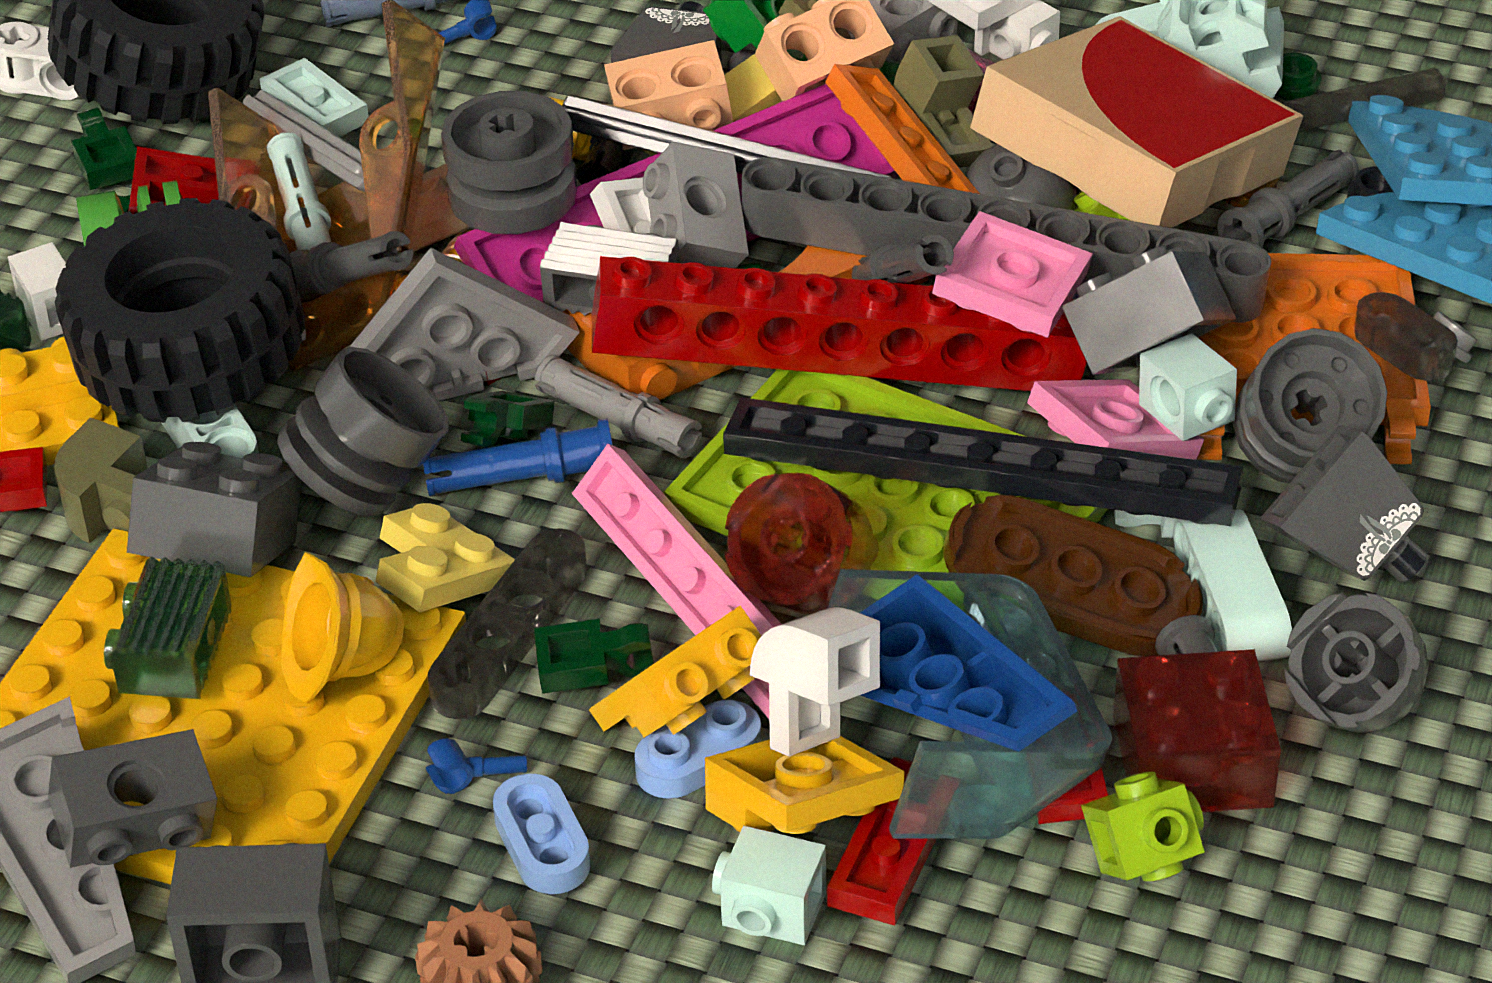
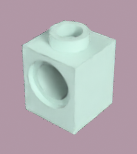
(1187, 386)

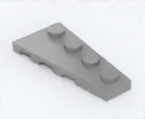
(73, 908)

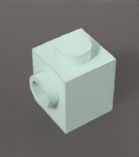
(771, 885)

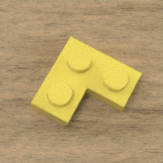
(437, 558)

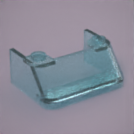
(974, 784)

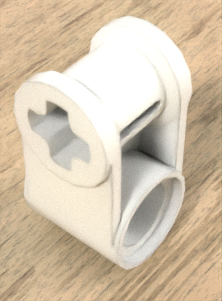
(29, 63)

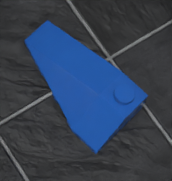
(957, 672)

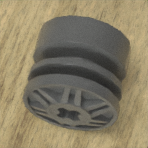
(1313, 374)
(362, 432)

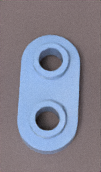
(675, 763)
(548, 846)

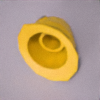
(335, 628)

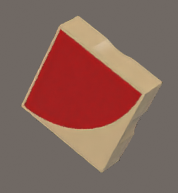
(1135, 122)

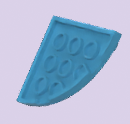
(1426, 151)
(1426, 238)

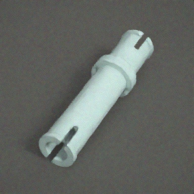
(290, 163)

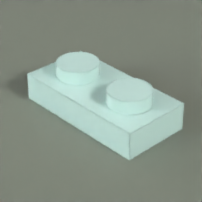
(316, 97)

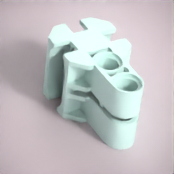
(1227, 34)

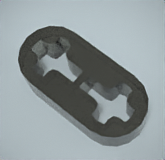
(1405, 336)

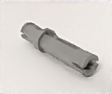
(637, 415)

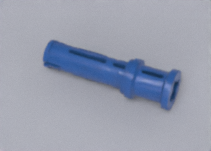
(552, 455)

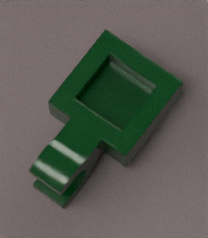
(103, 154)
(505, 416)
(580, 654)

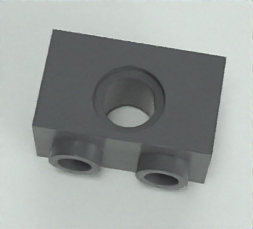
(157, 771)

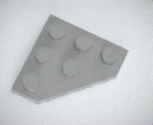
(460, 323)

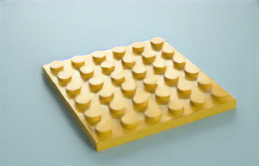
(274, 762)

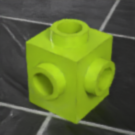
(1145, 828)

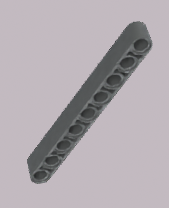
(870, 211)

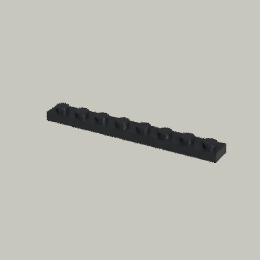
(985, 461)

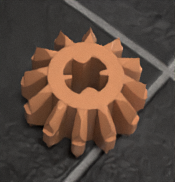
(479, 948)

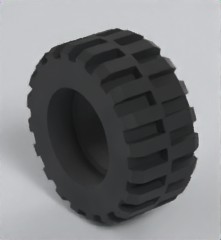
(155, 53)
(127, 320)

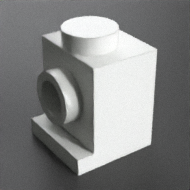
(1019, 32)
(35, 280)

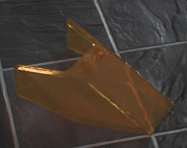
(390, 179)

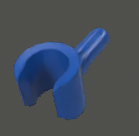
(479, 29)
(454, 770)

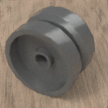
(509, 162)

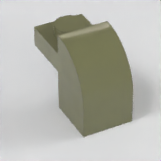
(938, 85)
(97, 477)

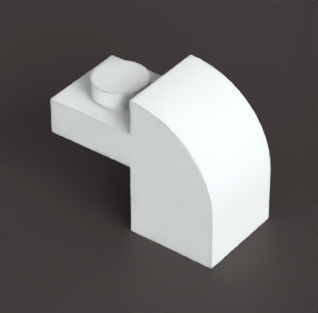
(813, 669)

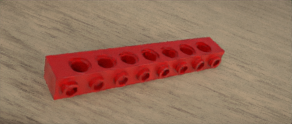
(817, 326)

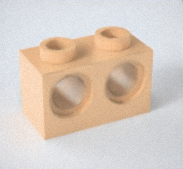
(816, 38)
(674, 85)

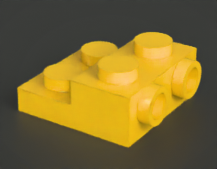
(44, 400)
(674, 685)
(796, 792)

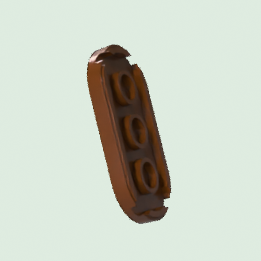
(1085, 573)

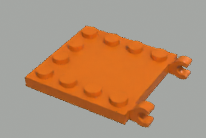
(1324, 295)

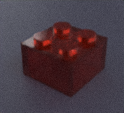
(1200, 725)

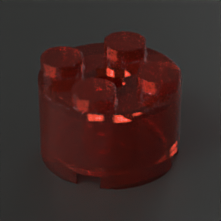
(764, 536)

